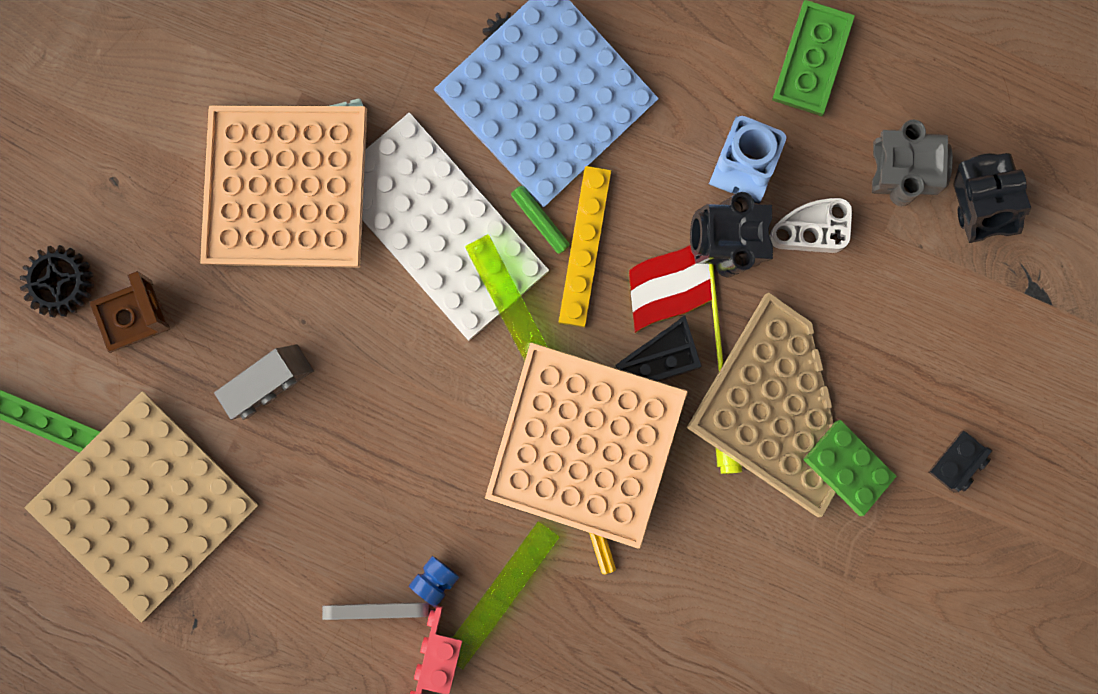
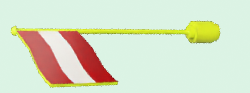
(673, 287)

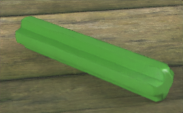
(540, 219)

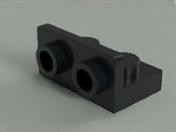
(960, 462)

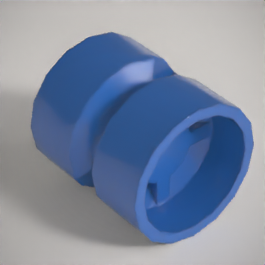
(434, 581)

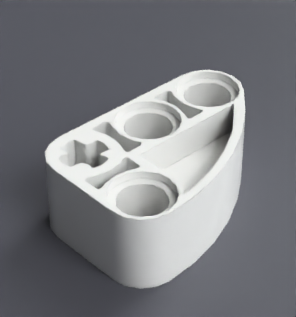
(819, 220)

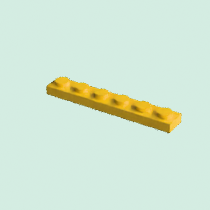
(584, 247)

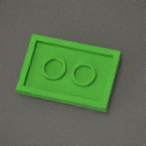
(850, 468)

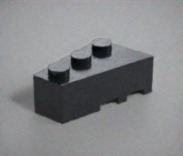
(665, 355)

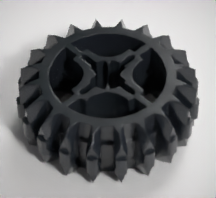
(51, 260)

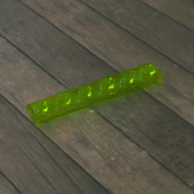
(504, 294)
(504, 591)

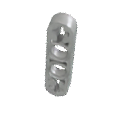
(374, 611)

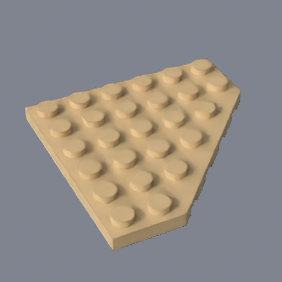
(771, 404)

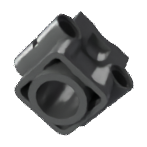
(916, 163)

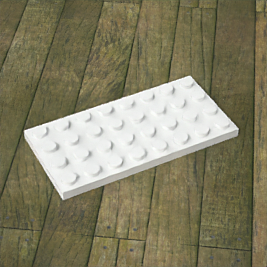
(428, 214)

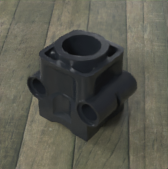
(991, 196)
(732, 234)

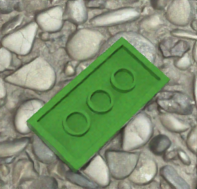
(813, 57)

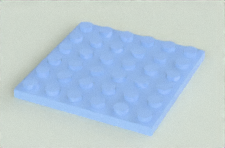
(546, 95)

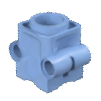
(739, 173)

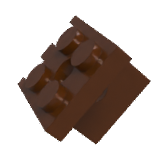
(145, 311)

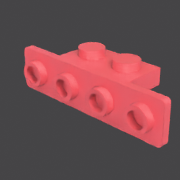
(439, 660)

